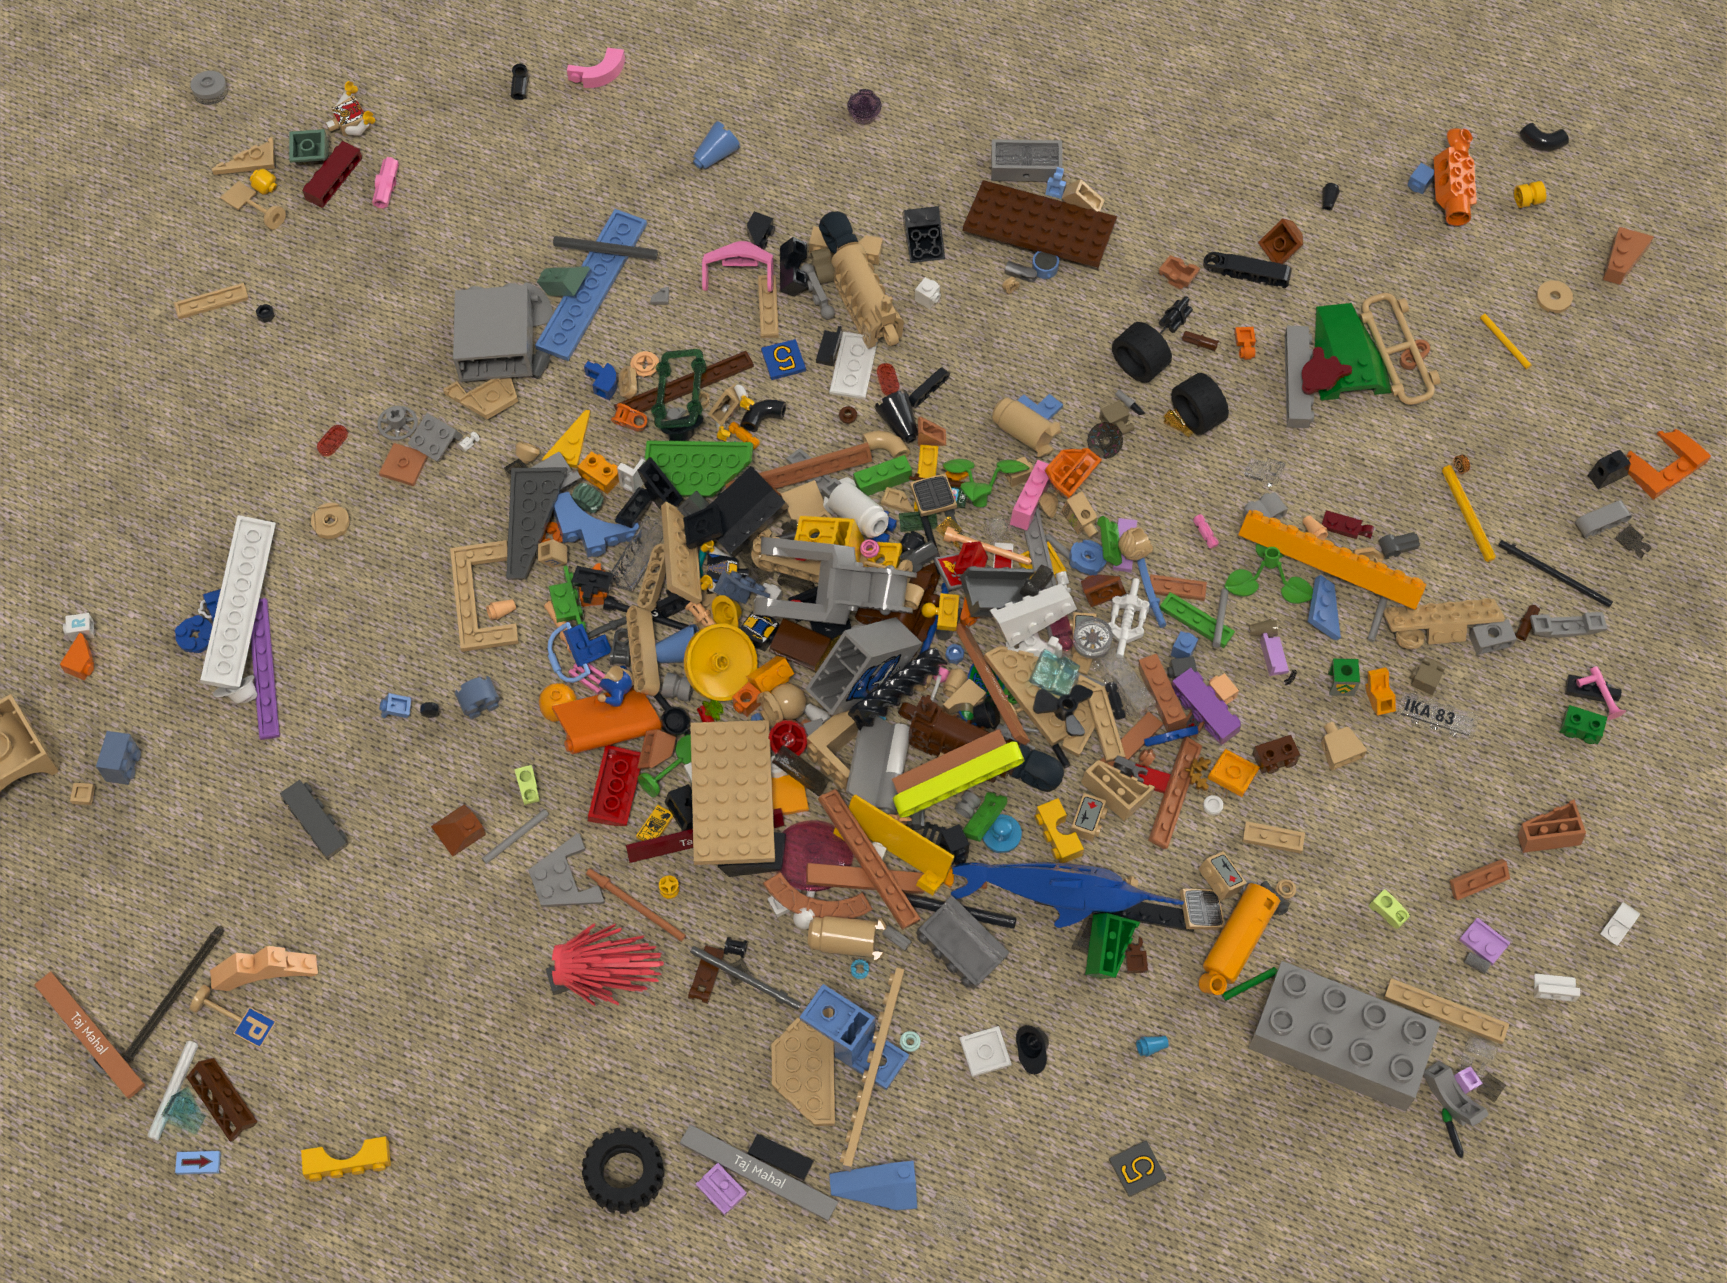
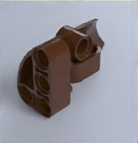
(927, 579)

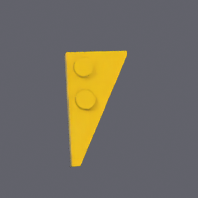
(572, 441)

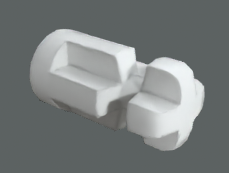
(467, 442)
(1063, 578)

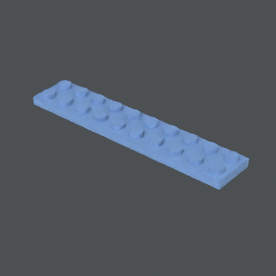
(577, 311)

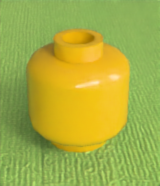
(263, 181)

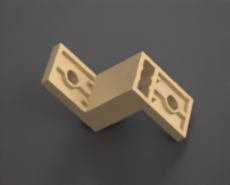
(828, 741)

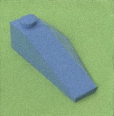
(880, 1185)

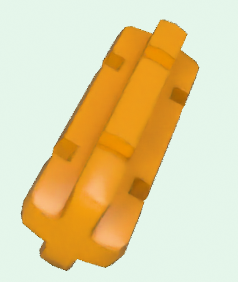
(743, 434)

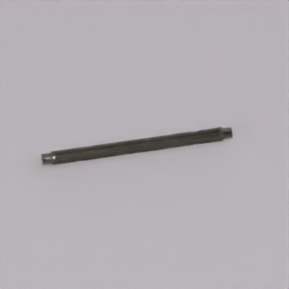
(173, 994)

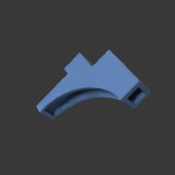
(595, 534)

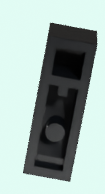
(658, 485)

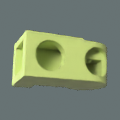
(527, 784)
(1389, 909)

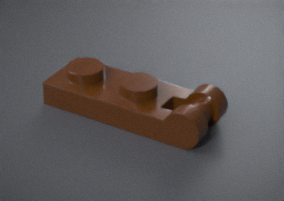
(705, 976)

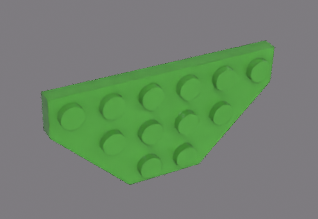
(700, 463)

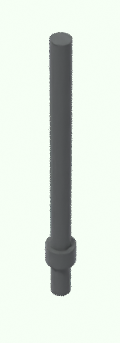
(780, 996)

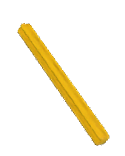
(1468, 513)

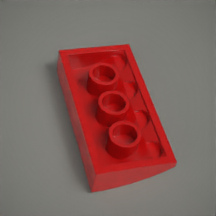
(615, 787)

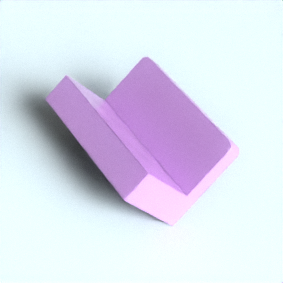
(1273, 655)

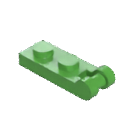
(1110, 540)
(985, 816)

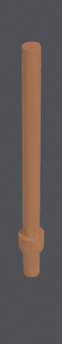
(605, 883)

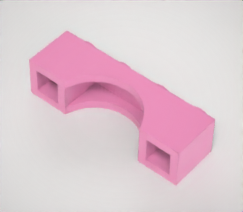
(1030, 496)

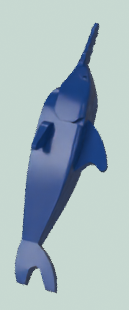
(1067, 887)

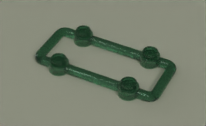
(664, 370)

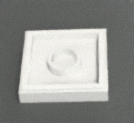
(985, 1051)

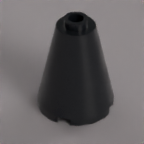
(898, 415)

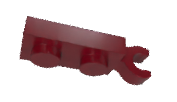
(1346, 525)

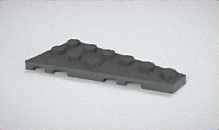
(531, 505)

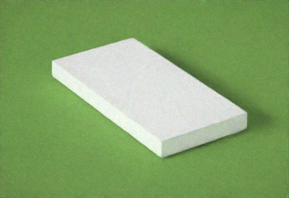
(852, 367)

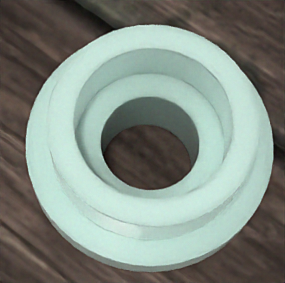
(910, 1035)

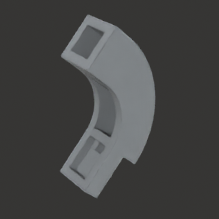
(1450, 1095)

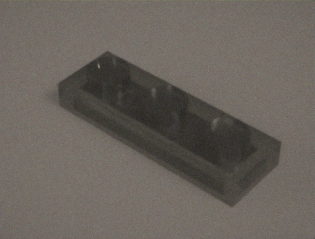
(800, 770)

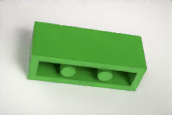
(883, 475)

